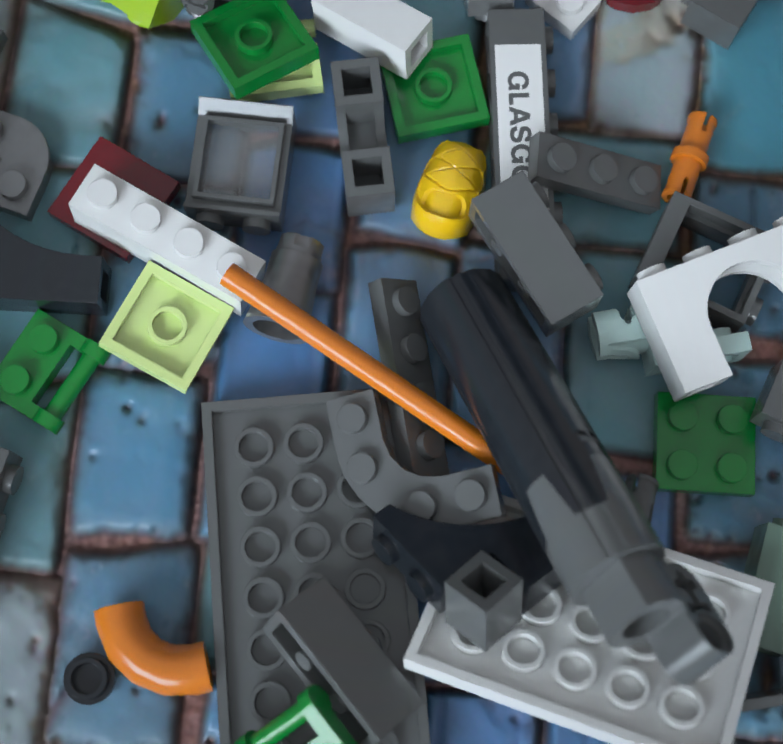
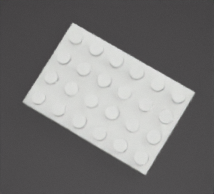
(568, 674)

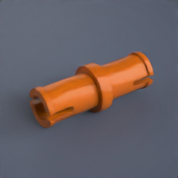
(690, 156)

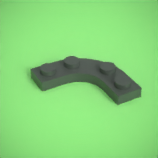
(383, 480)

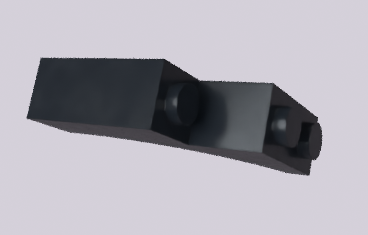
(51, 279)
(433, 551)

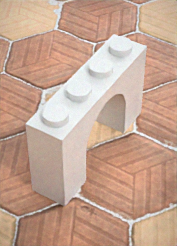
(378, 29)
(675, 303)

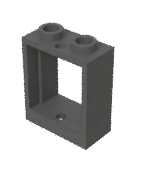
(717, 227)

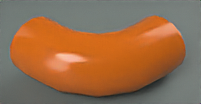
(147, 658)

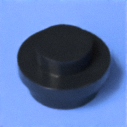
(89, 678)

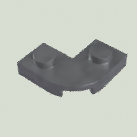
(23, 166)

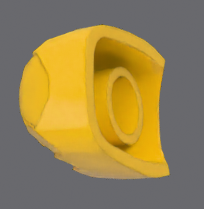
(446, 189)

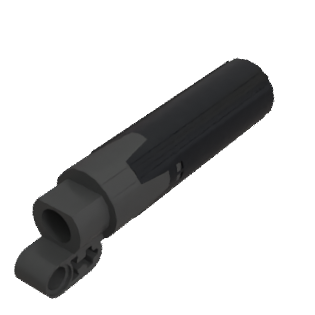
(567, 479)

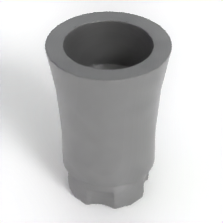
(294, 274)

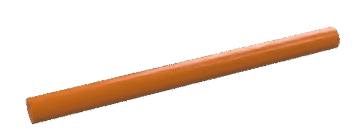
(358, 362)

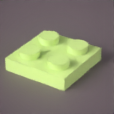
(166, 327)

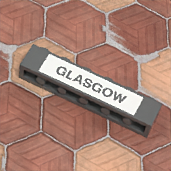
(518, 94)

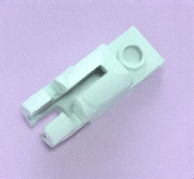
(625, 339)

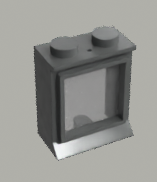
(241, 165)

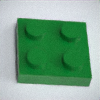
(254, 43)
(439, 95)
(704, 444)

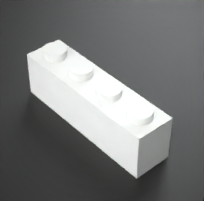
(160, 234)

